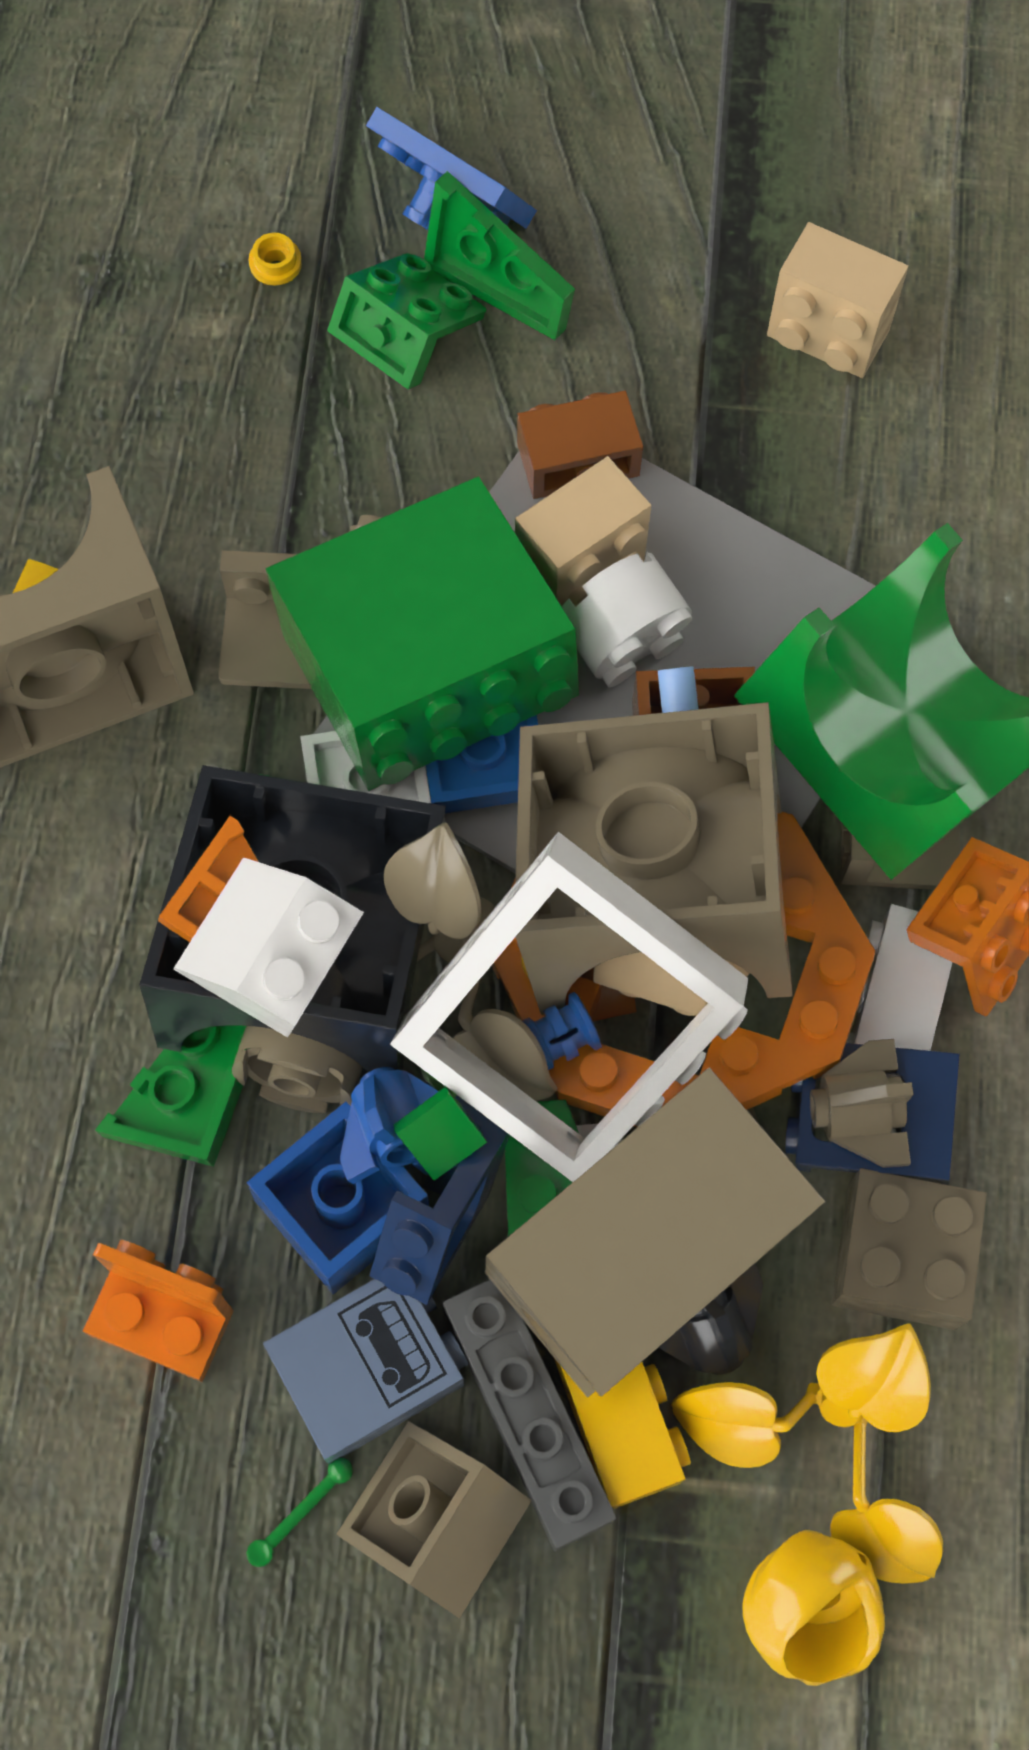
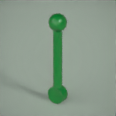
(262, 1551)

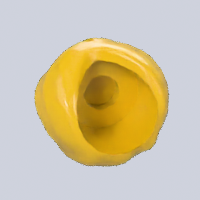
(815, 1609)

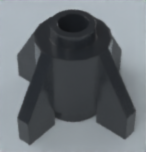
(723, 1330)

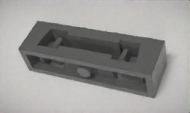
(529, 1415)

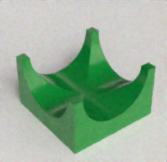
(893, 712)

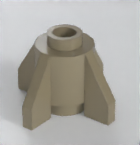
(863, 1105)

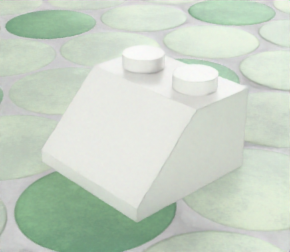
(269, 943)

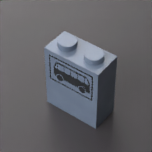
(365, 1366)

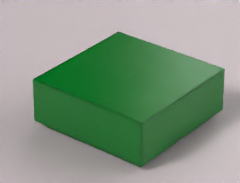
(440, 1133)

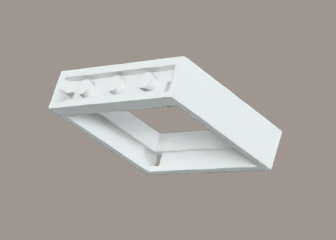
(635, 920)

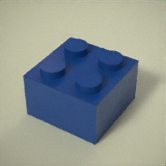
(321, 1212)

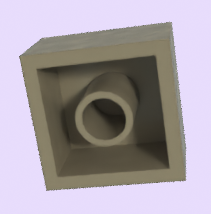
(909, 1249)

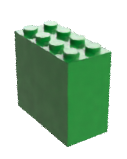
(425, 632)

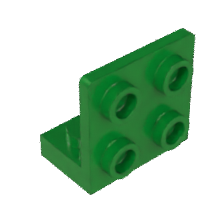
(398, 313)

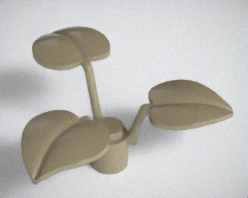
(436, 886)

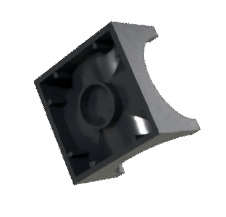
(342, 845)

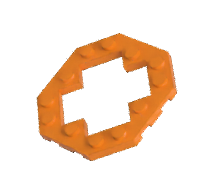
(746, 1061)

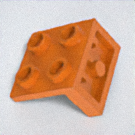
(979, 921)
(158, 1312)

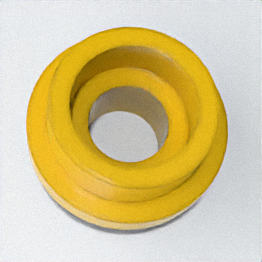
(273, 248)

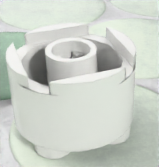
(627, 616)

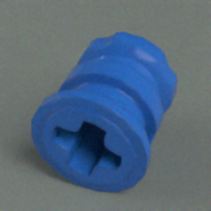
(564, 1030)

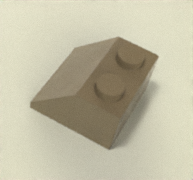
(434, 1518)

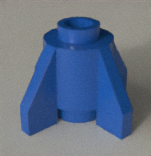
(376, 1105)

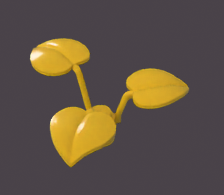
(859, 1382)

